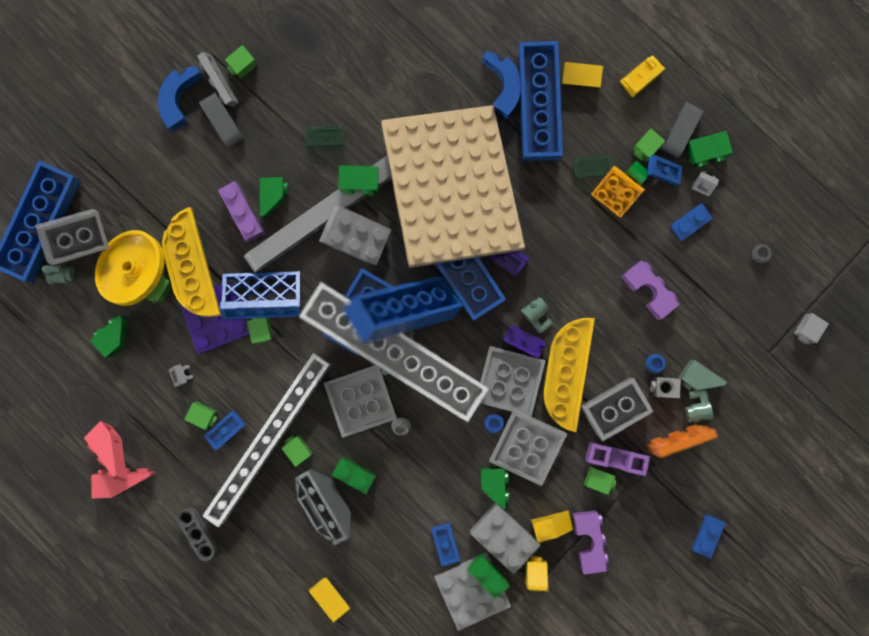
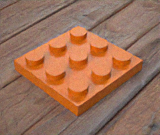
(680, 440)

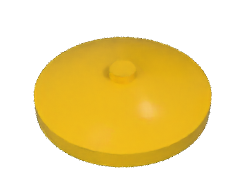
(129, 268)

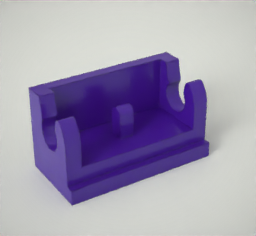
(510, 261)
(524, 341)

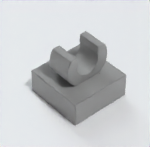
(705, 183)
(178, 376)

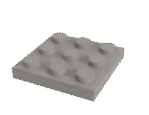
(511, 380)
(360, 400)
(527, 447)
(467, 597)

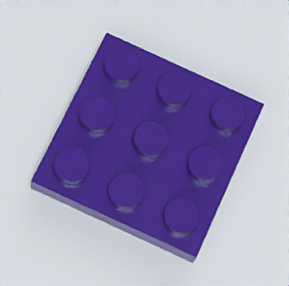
(214, 331)

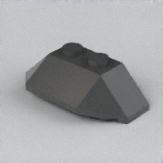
(323, 506)

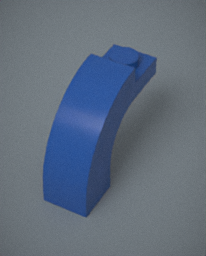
(510, 77)
(170, 96)

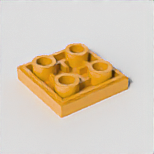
(617, 191)

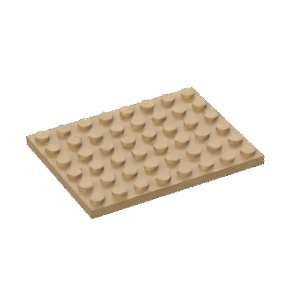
(451, 186)

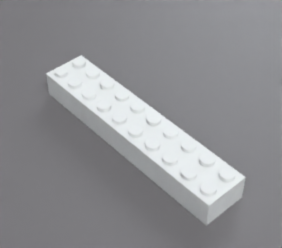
(398, 356)

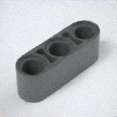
(221, 120)
(682, 130)
(197, 543)

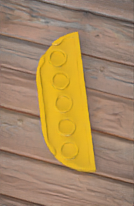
(189, 266)
(567, 372)

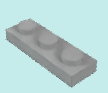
(217, 79)

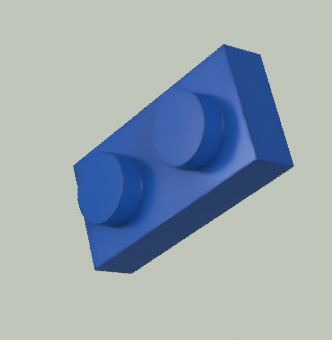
(664, 170)
(691, 222)
(224, 430)
(708, 536)
(445, 544)

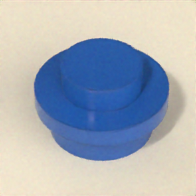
(655, 363)
(494, 423)

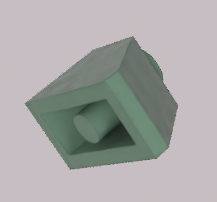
(699, 377)

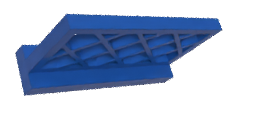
(260, 307)

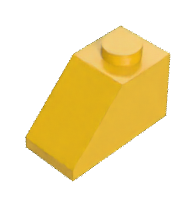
(551, 526)
(536, 574)

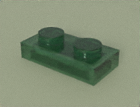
(325, 136)
(591, 166)

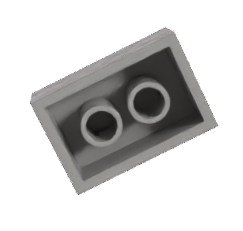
(355, 235)
(72, 236)
(616, 409)
(504, 538)

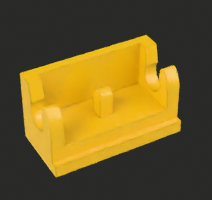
(582, 74)
(642, 76)
(329, 599)

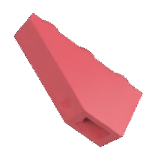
(109, 449)
(105, 487)

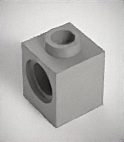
(810, 329)
(673, 391)

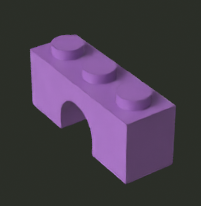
(241, 212)
(663, 300)
(617, 458)
(593, 559)

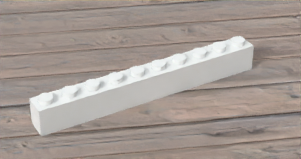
(267, 440)

